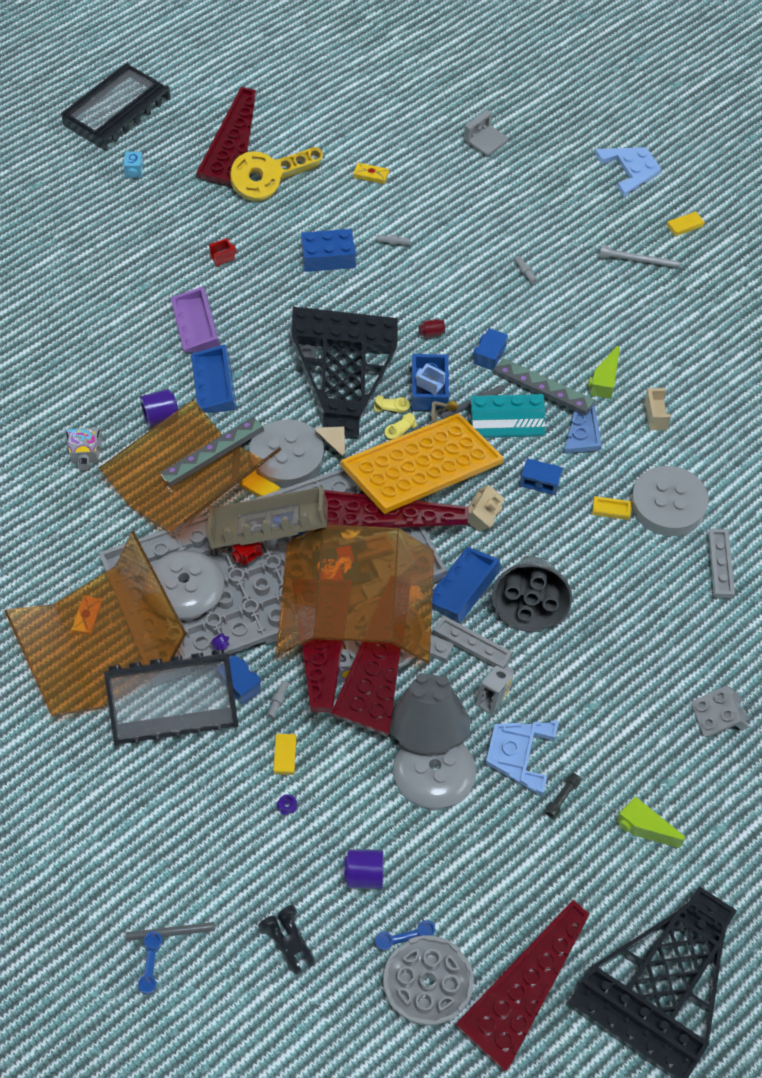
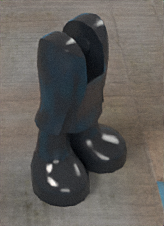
(290, 944)

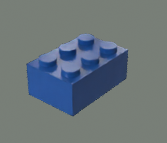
(328, 250)
(422, 398)

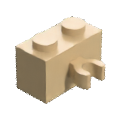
(484, 508)

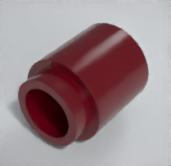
(432, 328)

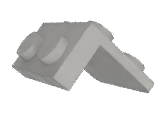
(482, 135)
(720, 711)

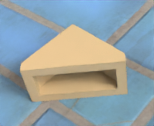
(334, 437)

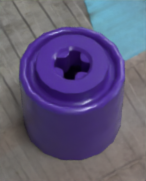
(158, 406)
(364, 869)

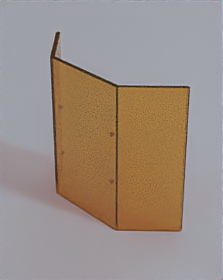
(138, 468)
(357, 588)
(114, 622)

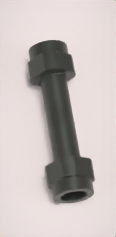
(553, 808)

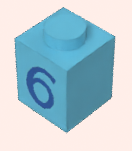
(133, 164)

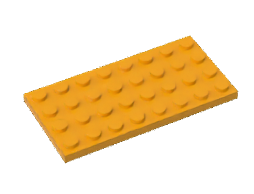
(421, 462)

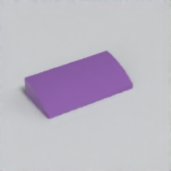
(195, 320)

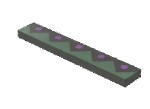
(545, 386)
(211, 451)

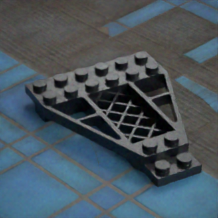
(343, 331)
(637, 1021)

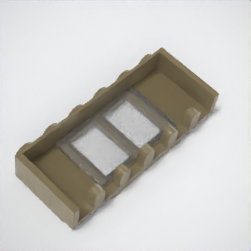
(268, 518)

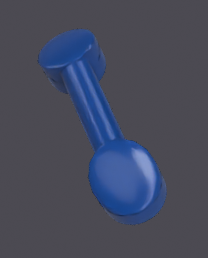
(385, 940)
(152, 944)

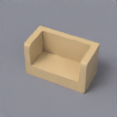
(656, 409)

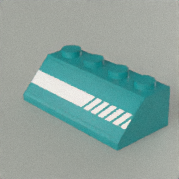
(508, 415)

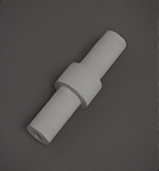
(393, 240)
(526, 269)
(277, 699)

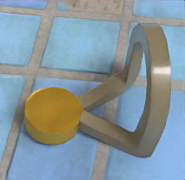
(451, 405)

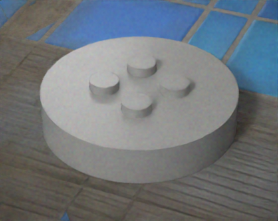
(300, 454)
(669, 500)

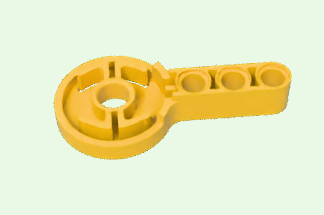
(268, 171)

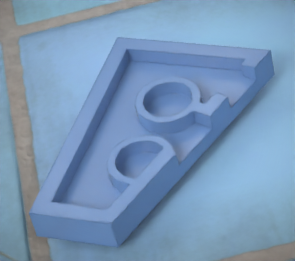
(584, 433)

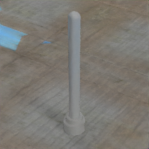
(606, 252)

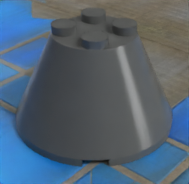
(532, 595)
(429, 716)

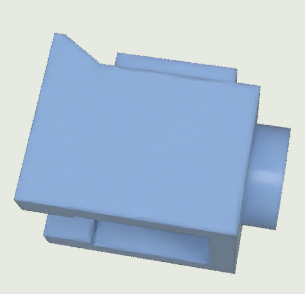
(430, 379)

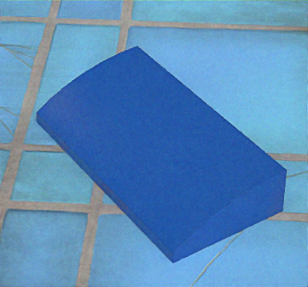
(214, 380)
(464, 584)

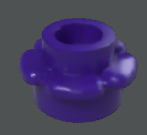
(220, 642)
(287, 799)

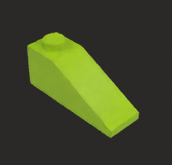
(604, 376)
(647, 824)

